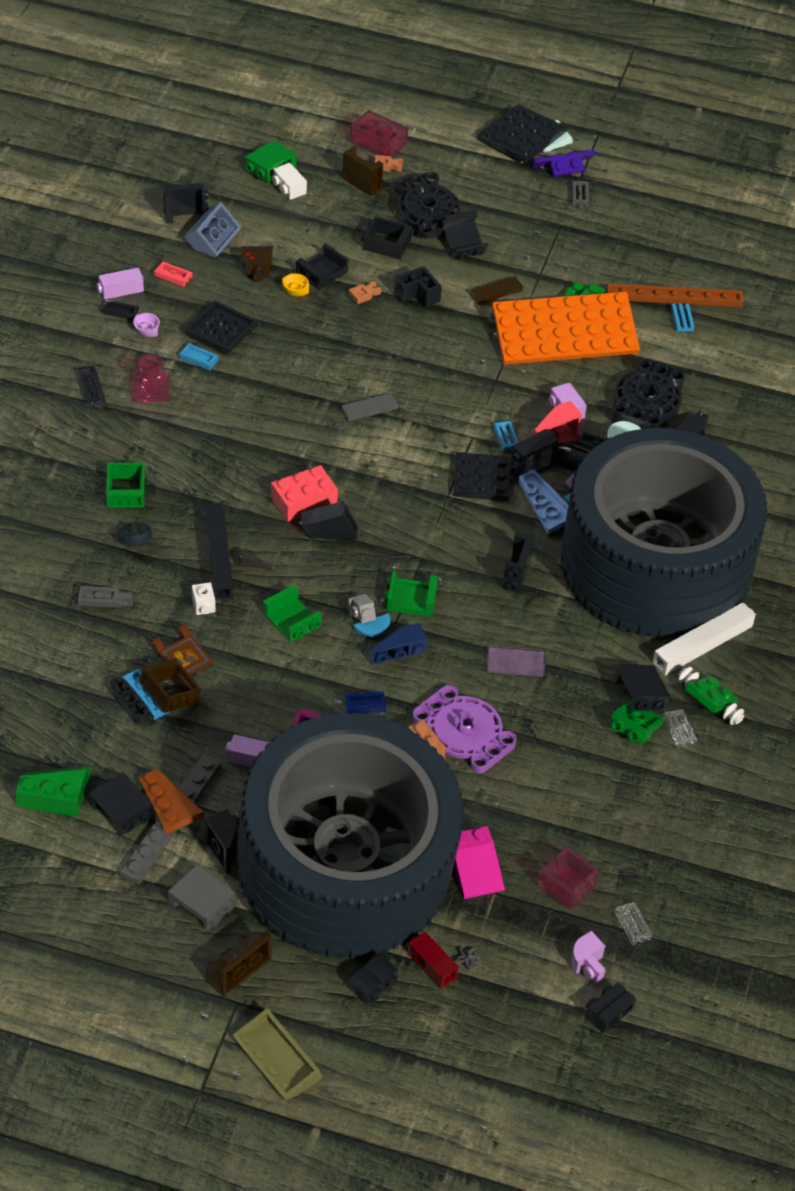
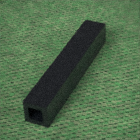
(218, 550)

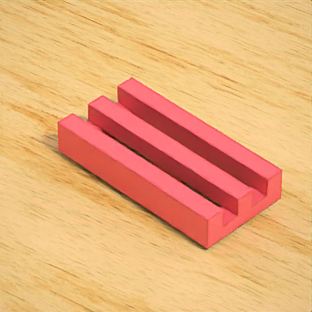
(173, 274)

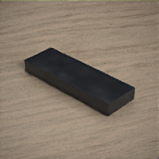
(91, 387)

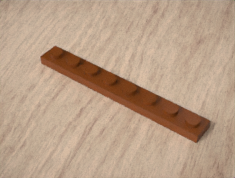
(679, 295)

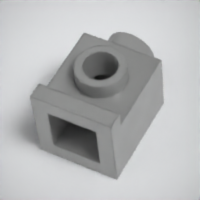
(362, 608)

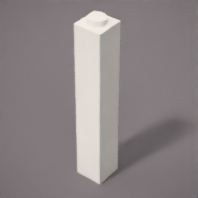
(703, 638)

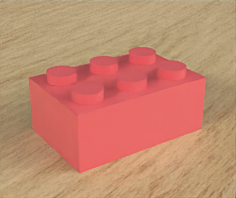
(303, 492)

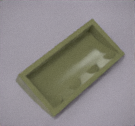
(277, 1055)

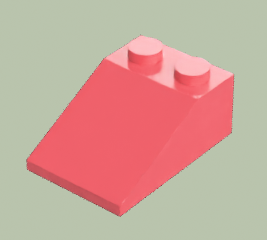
(562, 422)

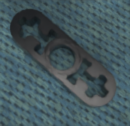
(129, 708)

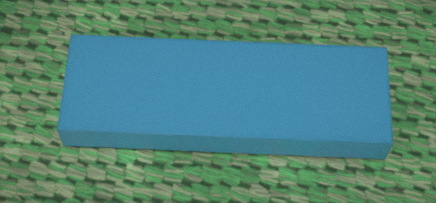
(133, 679)

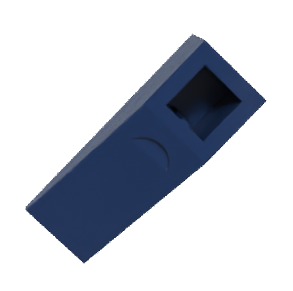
(402, 643)

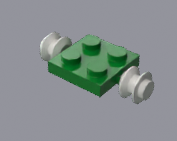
(712, 694)

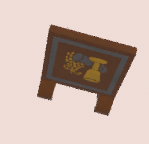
(186, 651)

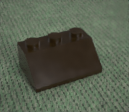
(239, 962)

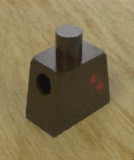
(257, 261)

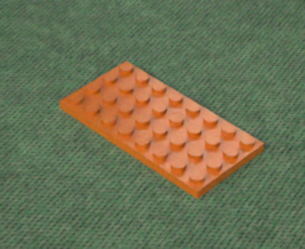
(565, 328)

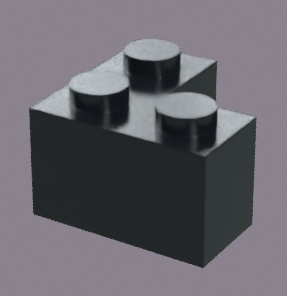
(418, 284)

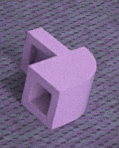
(586, 955)

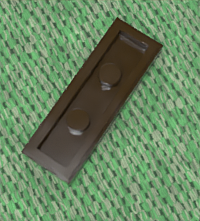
(496, 290)

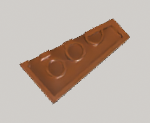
(169, 802)

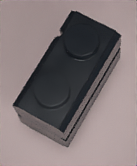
(610, 1007)

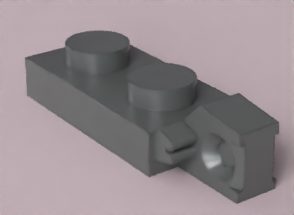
(104, 597)

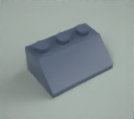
(213, 230)

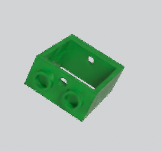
(125, 498)

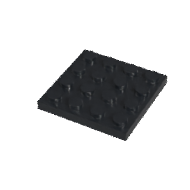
(521, 133)

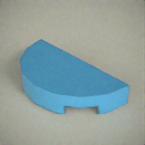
(374, 628)

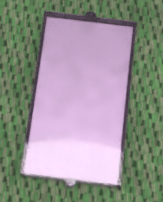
(516, 661)

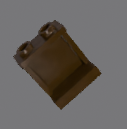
(361, 173)

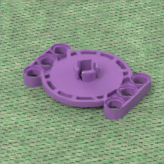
(476, 730)

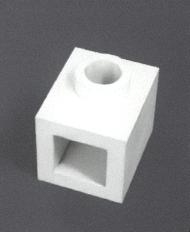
(203, 602)

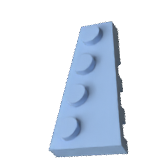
(545, 501)

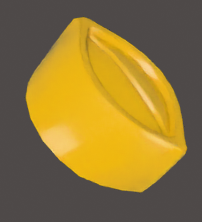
(295, 284)

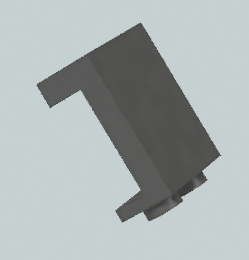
(202, 896)

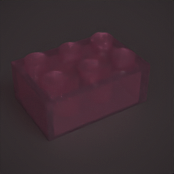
(378, 134)

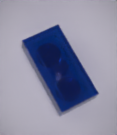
(365, 702)

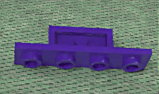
(566, 164)

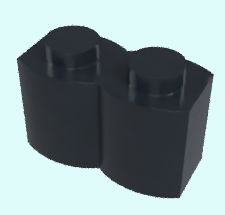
(373, 979)

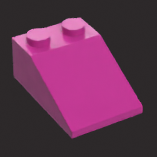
(477, 864)

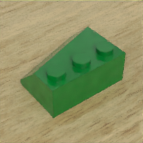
(54, 790)

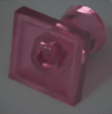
(149, 381)

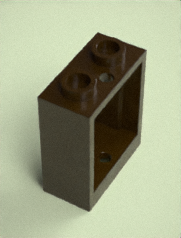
(164, 671)

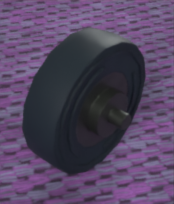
(134, 533)

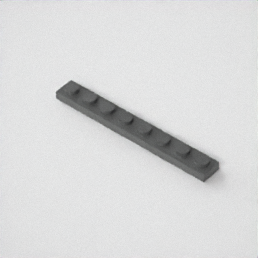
(157, 839)

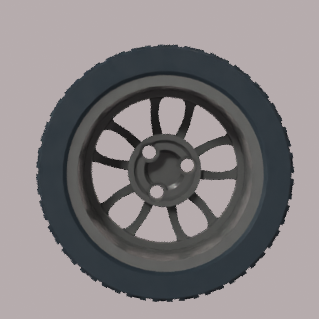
(652, 574)
(336, 897)

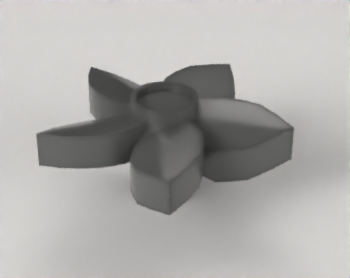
(468, 957)

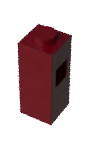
(432, 960)

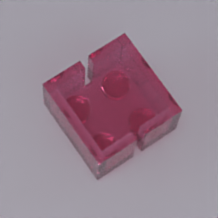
(571, 879)

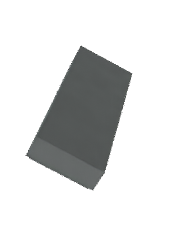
(369, 407)

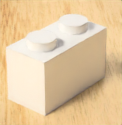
(289, 181)

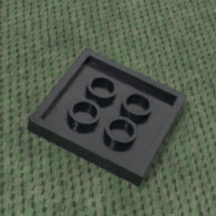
(221, 327)
(482, 476)

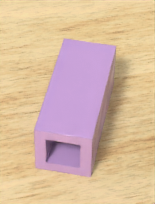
(120, 283)
(244, 750)

